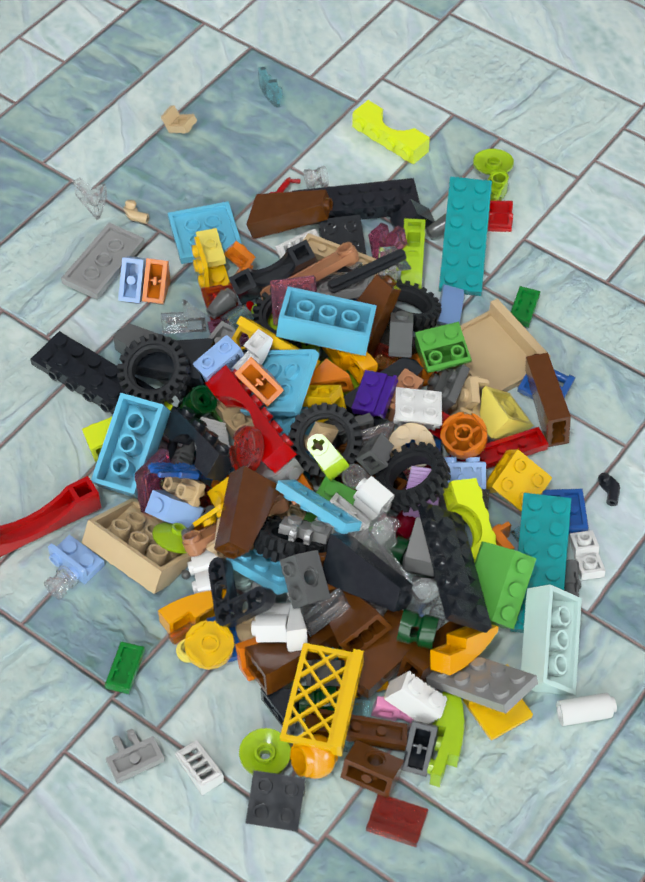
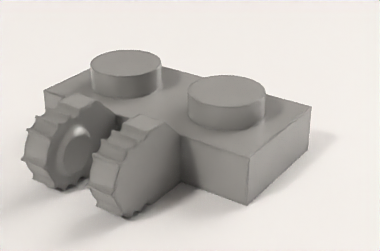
(308, 531)
(135, 758)

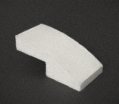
(257, 347)

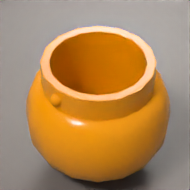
(312, 761)

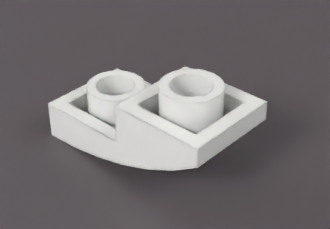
(586, 552)

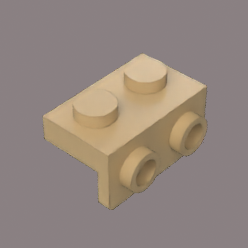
(469, 394)

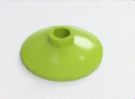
(493, 159)
(169, 536)
(264, 742)

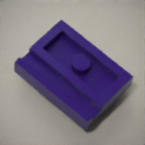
(374, 394)

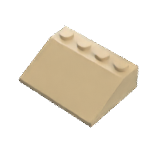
(126, 541)

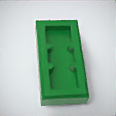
(525, 305)
(124, 667)

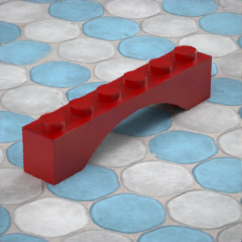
(235, 394)
(70, 505)

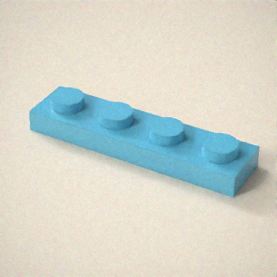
(322, 508)

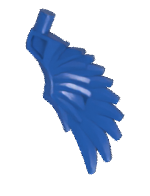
(179, 470)

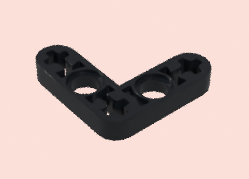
(222, 576)

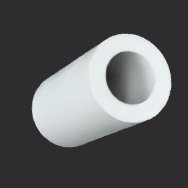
(585, 709)

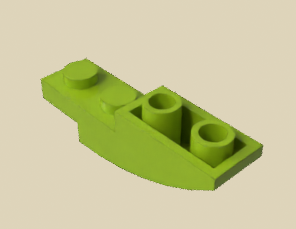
(414, 251)
(449, 739)

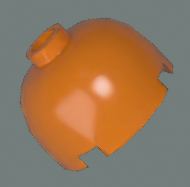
(464, 435)

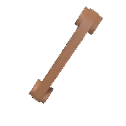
(345, 255)
(197, 540)

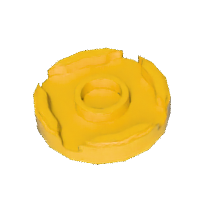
(209, 645)

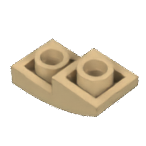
(232, 417)

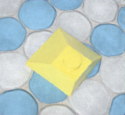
(502, 414)

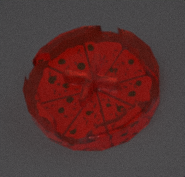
(247, 448)

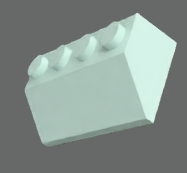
(551, 639)

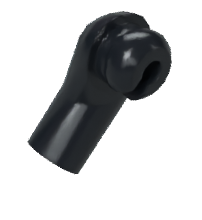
(611, 487)

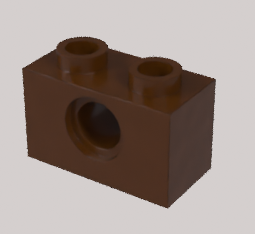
(372, 768)

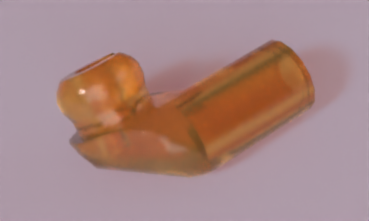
(384, 362)
(179, 634)

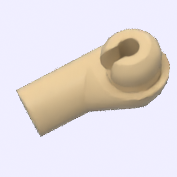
(133, 214)

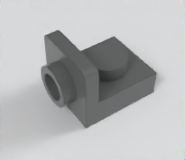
(324, 672)

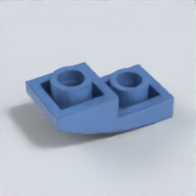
(452, 302)

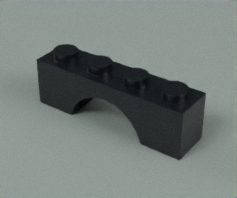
(251, 282)
(211, 453)

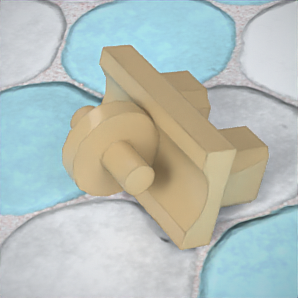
(185, 489)

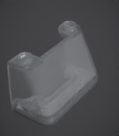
(379, 539)

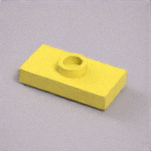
(211, 247)

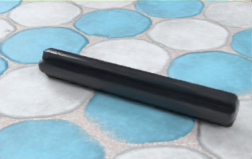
(366, 271)

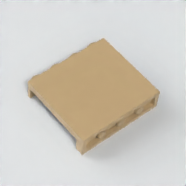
(498, 347)

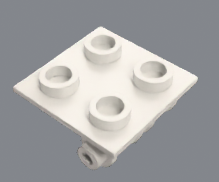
(418, 407)

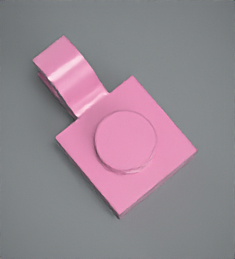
(385, 710)

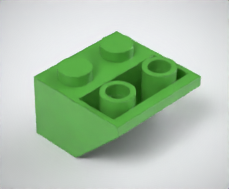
(442, 347)

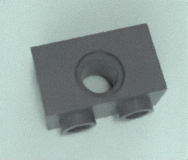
(305, 579)

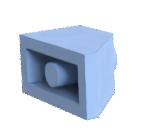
(132, 279)
(172, 509)

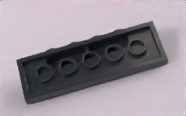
(370, 199)
(82, 371)
(454, 568)

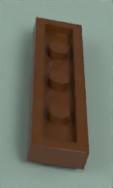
(366, 729)

